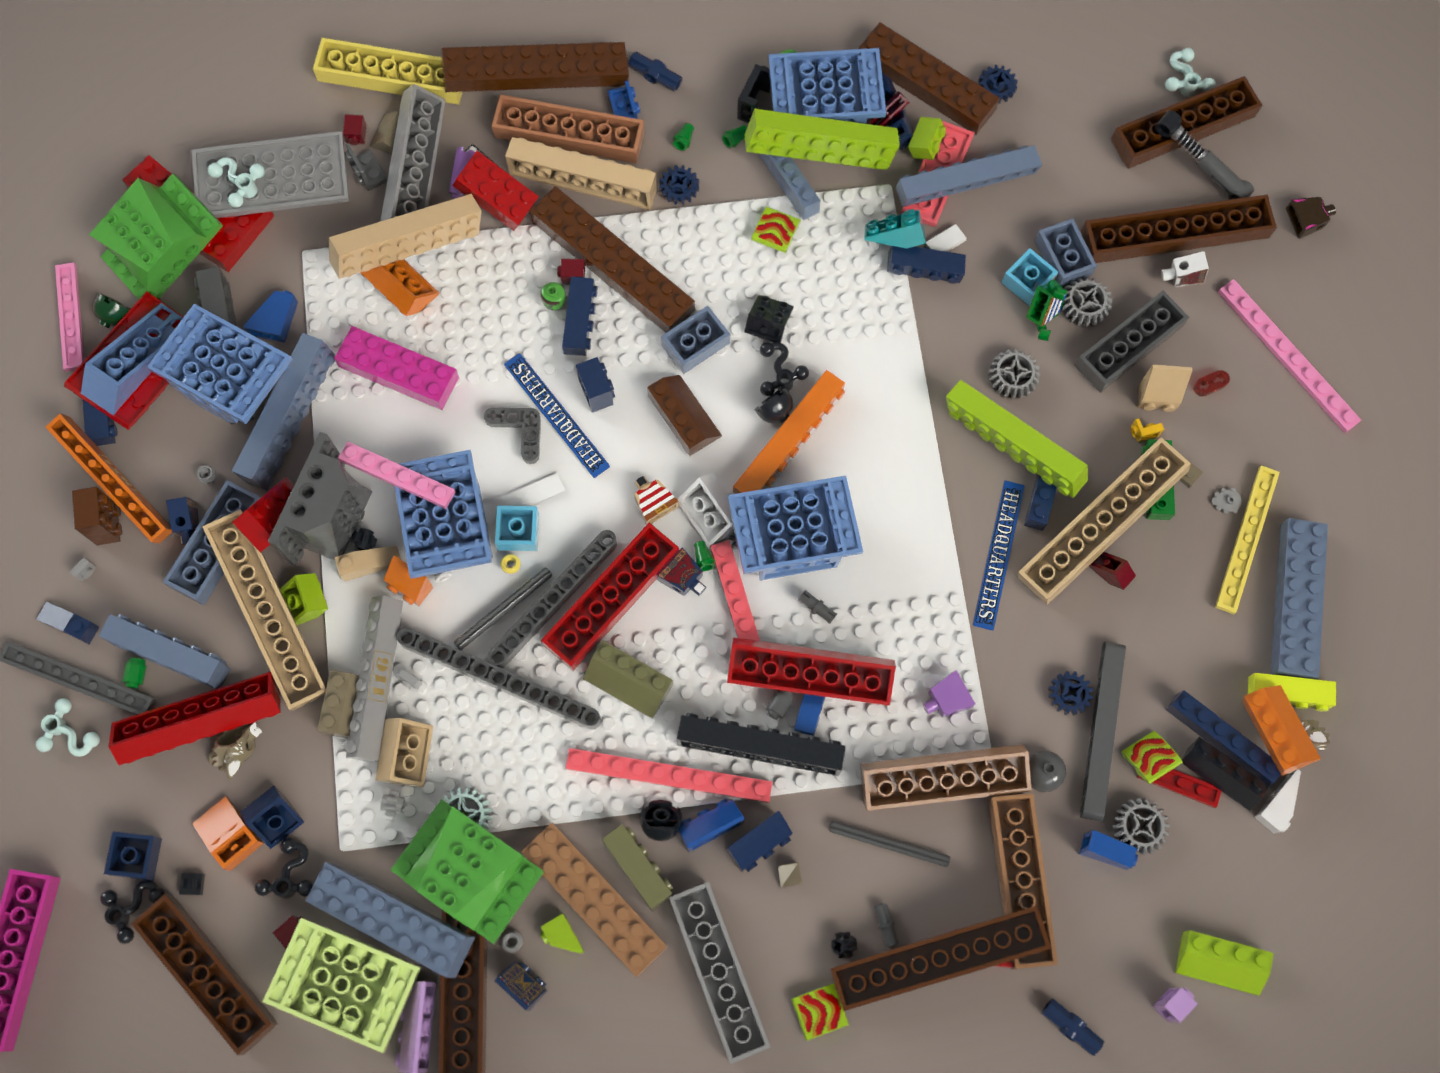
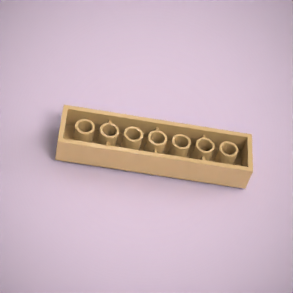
(581, 173)
(404, 236)

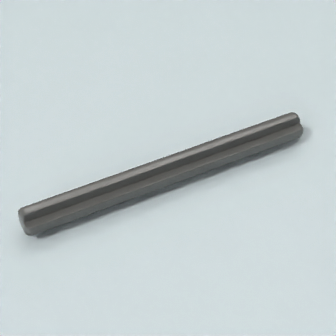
(503, 608)
(889, 844)

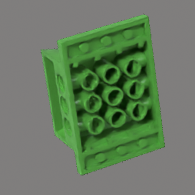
(154, 234)
(467, 871)

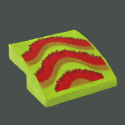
(775, 229)
(1151, 757)
(819, 1012)

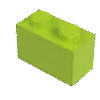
(927, 138)

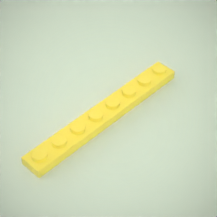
(1247, 540)

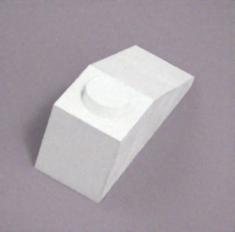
(1280, 806)

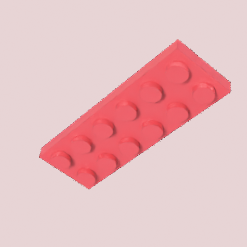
(952, 150)

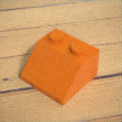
(399, 581)

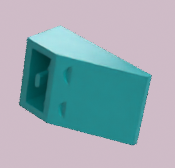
(897, 230)

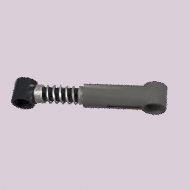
(1235, 187)

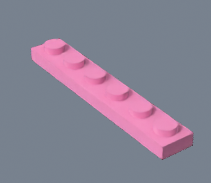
(69, 316)
(396, 475)

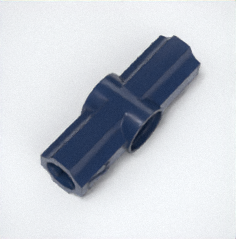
(655, 71)
(1072, 1027)

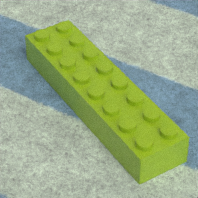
(821, 139)
(1017, 439)

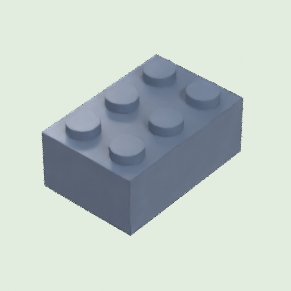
(1066, 251)
(695, 339)

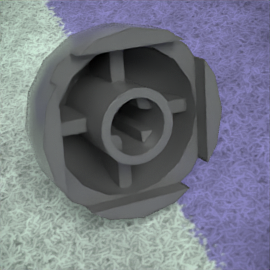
(1046, 771)

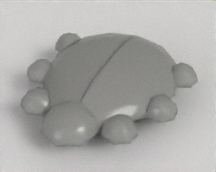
(1227, 500)

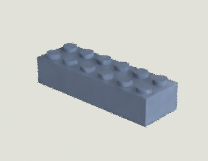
(197, 567)
(165, 651)

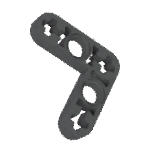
(521, 422)

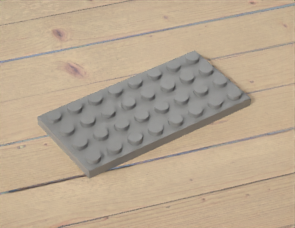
(297, 174)

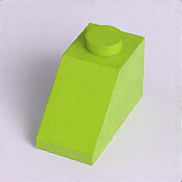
(561, 935)

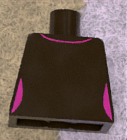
(1309, 215)

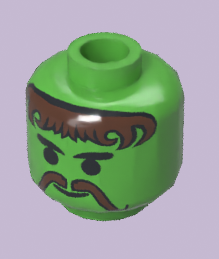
(553, 296)

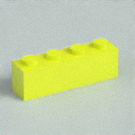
(1299, 691)

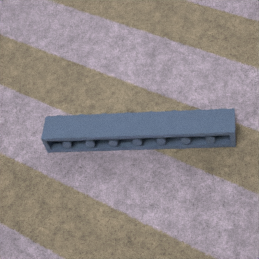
(968, 175)

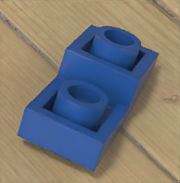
(809, 714)

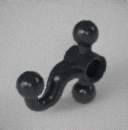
(801, 372)
(264, 887)
(109, 899)

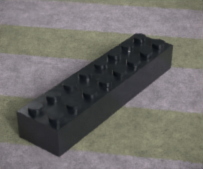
(761, 745)

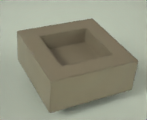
(1191, 476)

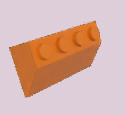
(402, 286)
(1280, 729)

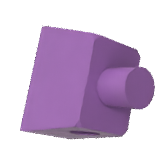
(949, 696)

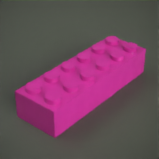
(397, 367)

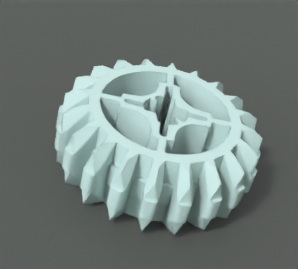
(472, 812)

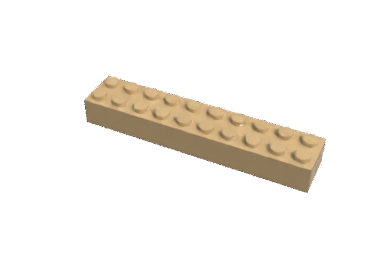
(1104, 521)
(266, 613)

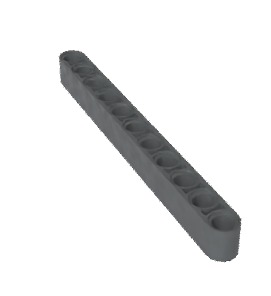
(491, 671)

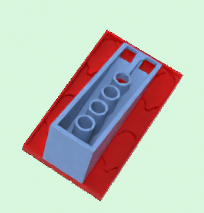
(117, 372)

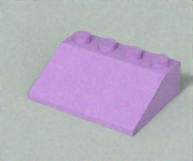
(417, 1029)

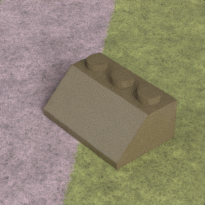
(338, 704)

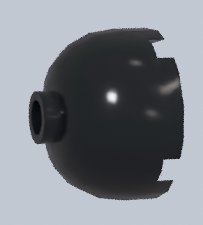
(776, 407)
(660, 820)

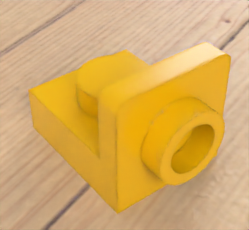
(1147, 432)

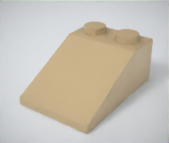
(1163, 387)

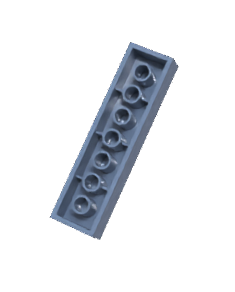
(284, 412)
(1299, 599)
(390, 920)

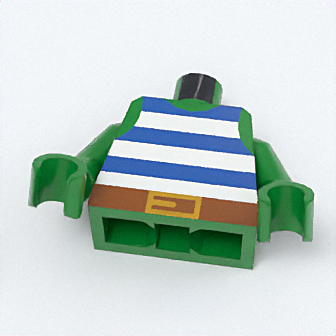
(1046, 306)

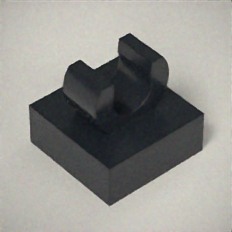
(192, 884)

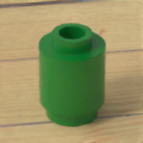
(134, 673)

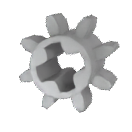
(392, 803)

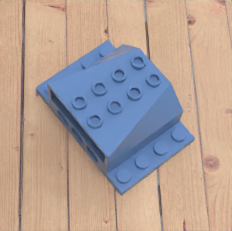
(829, 84)
(219, 365)
(795, 527)
(439, 537)

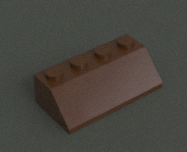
(683, 413)

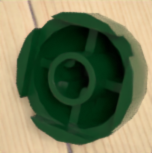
(108, 310)

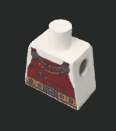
(1187, 270)

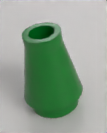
(734, 136)
(683, 138)
(703, 556)

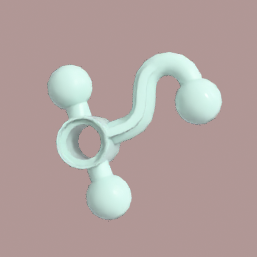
(1192, 80)
(244, 181)
(45, 742)

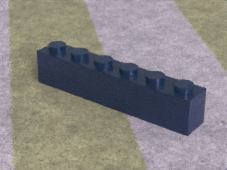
(1223, 737)

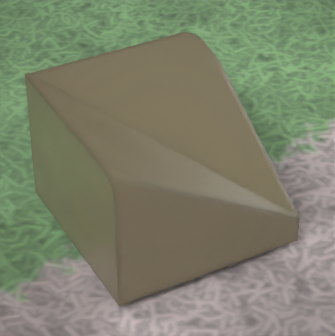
(789, 875)

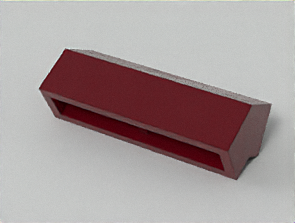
(889, 105)

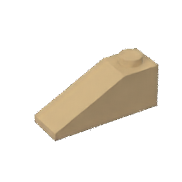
(365, 562)

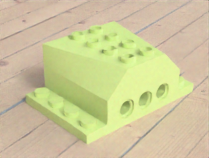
(342, 984)

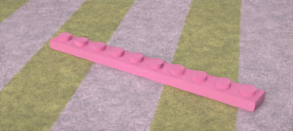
(1289, 356)

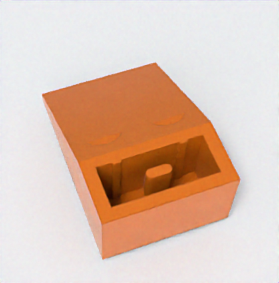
(227, 834)

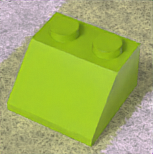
(304, 597)

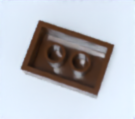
(96, 516)

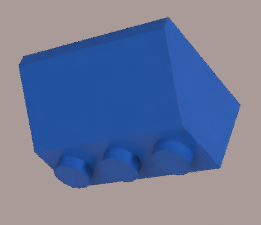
(710, 824)

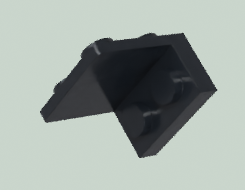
(768, 318)

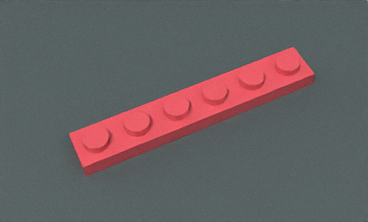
(734, 591)

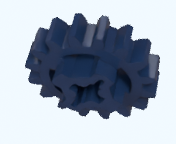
(1007, 82)
(679, 184)
(1075, 699)

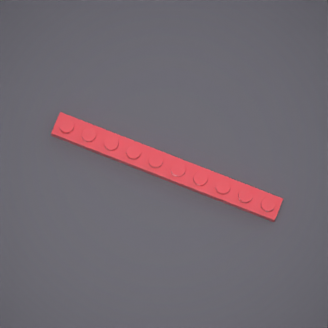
(669, 775)

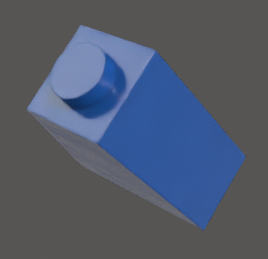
(273, 317)
(1108, 850)

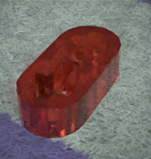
(1209, 379)

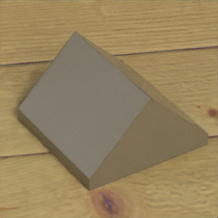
(386, 133)

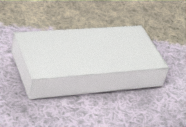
(947, 239)

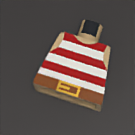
(654, 500)

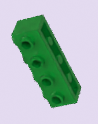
(1165, 507)

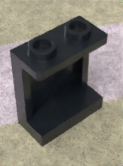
(758, 80)

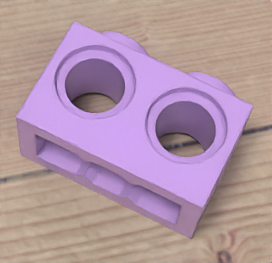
(1175, 1004)

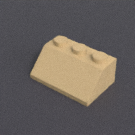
(404, 752)

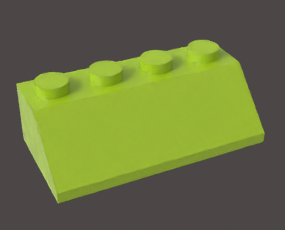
(1223, 962)

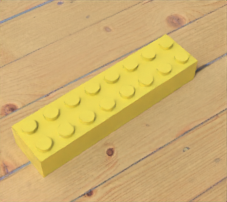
(379, 69)

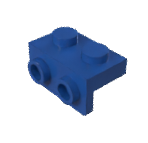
(623, 101)

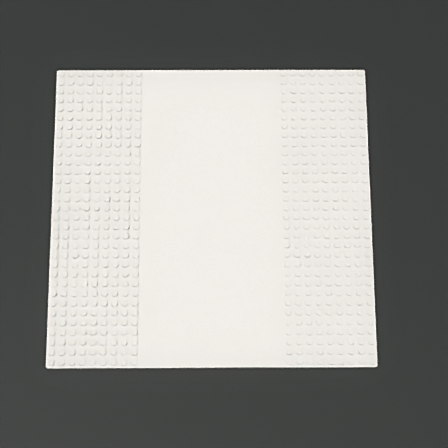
(890, 601)

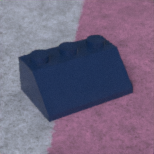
(760, 842)

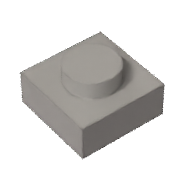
(83, 569)
(409, 680)

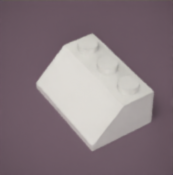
(708, 509)

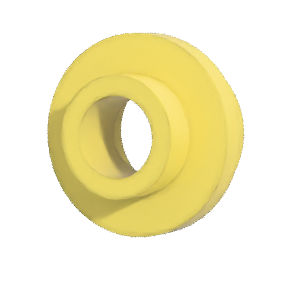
(510, 558)

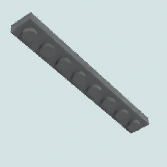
(75, 679)

